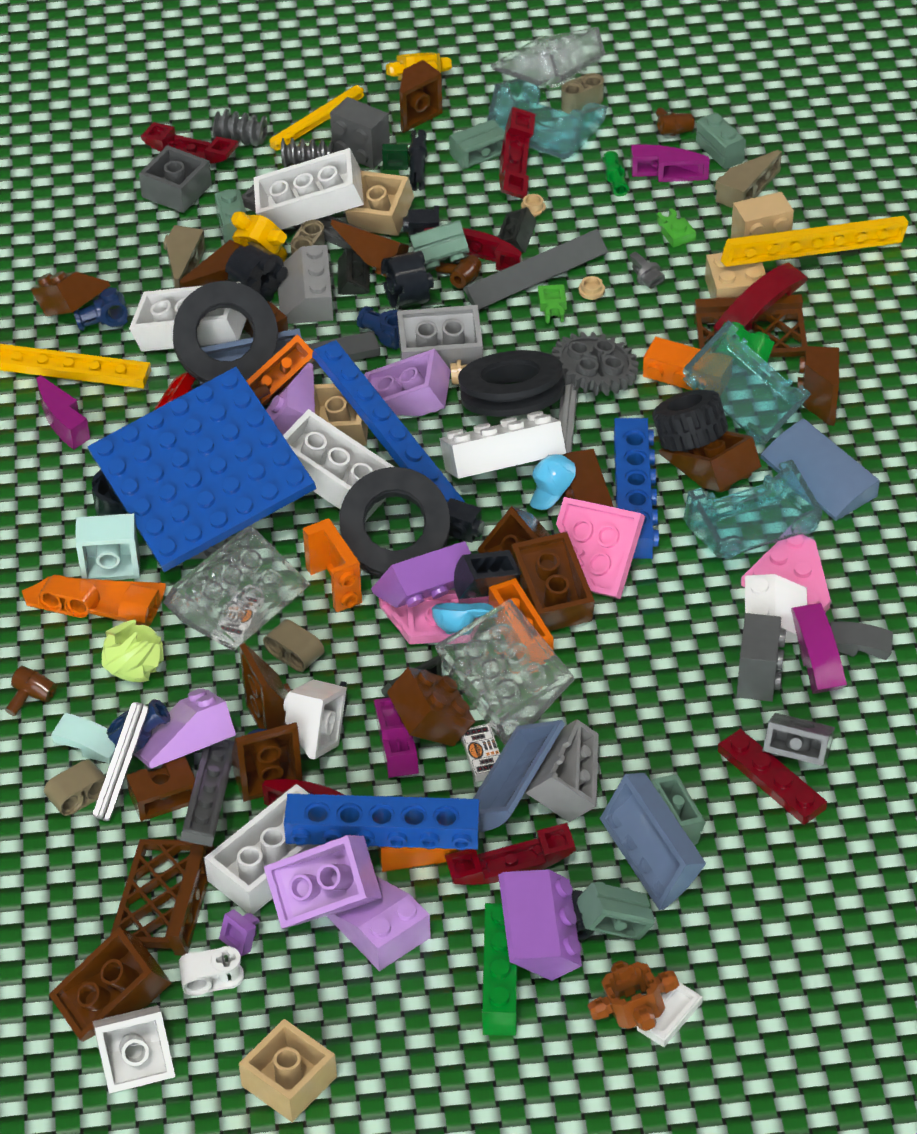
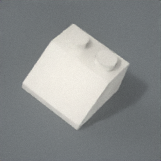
(775, 597)
(318, 714)
(133, 1049)

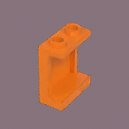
(329, 551)

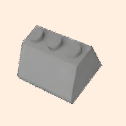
(307, 287)
(450, 330)

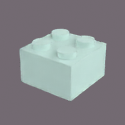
(108, 547)

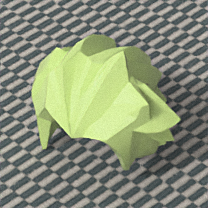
(132, 651)

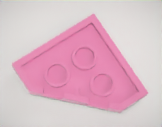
(602, 541)
(798, 562)

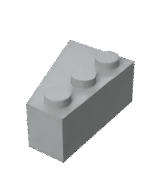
(569, 773)

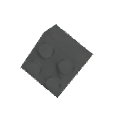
(361, 130)
(175, 179)
(760, 657)

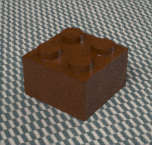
(431, 706)

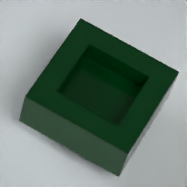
(395, 156)

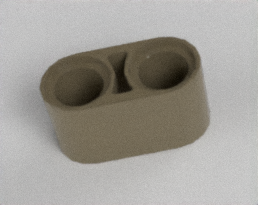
(582, 91)
(308, 234)
(293, 645)
(75, 787)

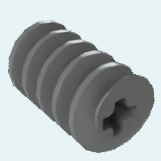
(240, 129)
(302, 153)

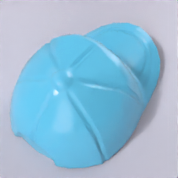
(552, 479)
(455, 616)

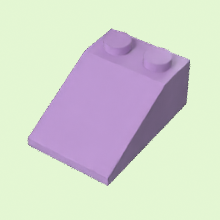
(413, 384)
(293, 400)
(193, 725)
(323, 881)
(386, 926)

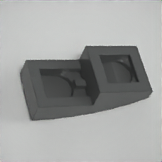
(856, 637)

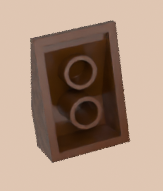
(717, 463)
(554, 580)
(262, 690)
(266, 757)
(108, 983)

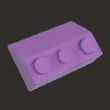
(420, 577)
(540, 922)

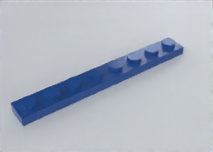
(379, 415)

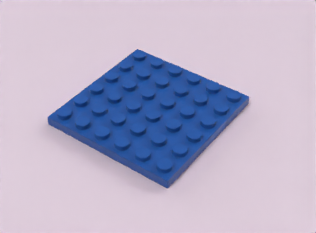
(201, 468)

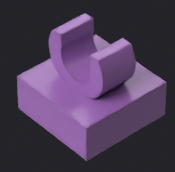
(239, 931)

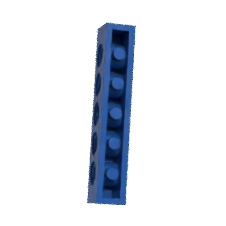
(635, 478)
(383, 820)

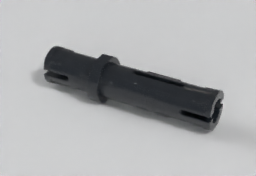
(417, 154)

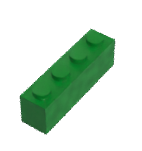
(498, 976)

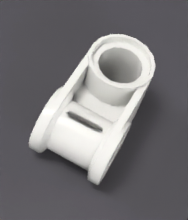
(208, 971)

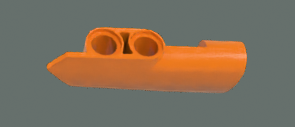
(102, 598)

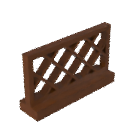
(785, 308)
(189, 893)

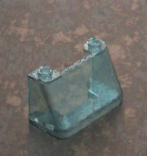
(554, 130)
(746, 384)
(755, 515)

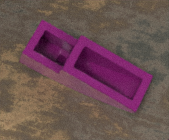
(668, 163)
(63, 414)
(818, 648)
(396, 743)

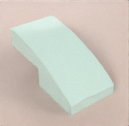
(85, 735)

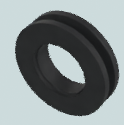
(224, 295)
(488, 395)
(386, 484)

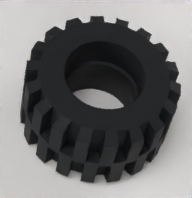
(690, 420)

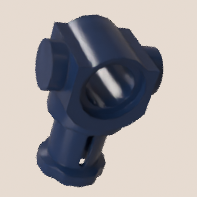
(101, 310)
(384, 325)
(156, 715)

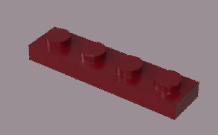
(772, 776)

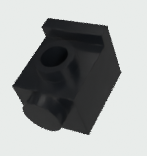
(420, 219)
(465, 520)

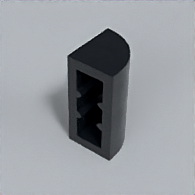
(481, 570)

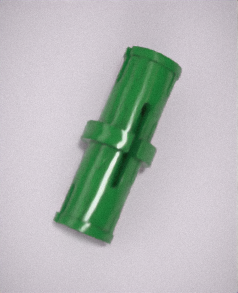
(615, 173)

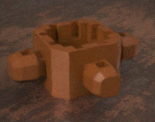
(641, 1009)

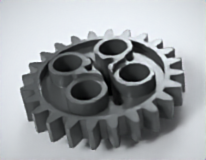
(596, 363)

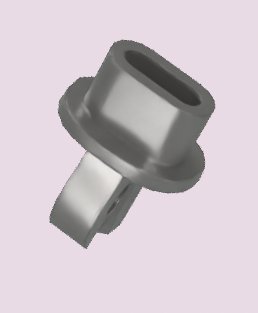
(647, 273)

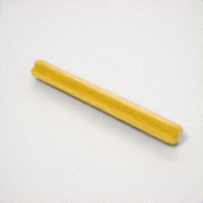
(314, 118)

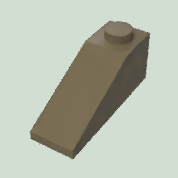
(747, 179)
(184, 251)

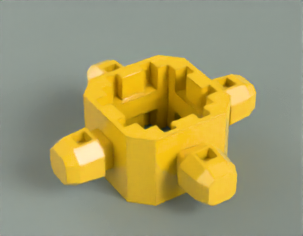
(403, 61)
(259, 230)

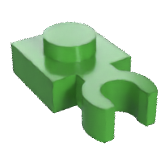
(676, 230)
(552, 301)

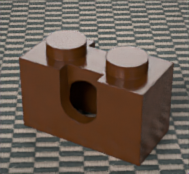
(171, 780)

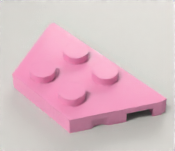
(417, 622)

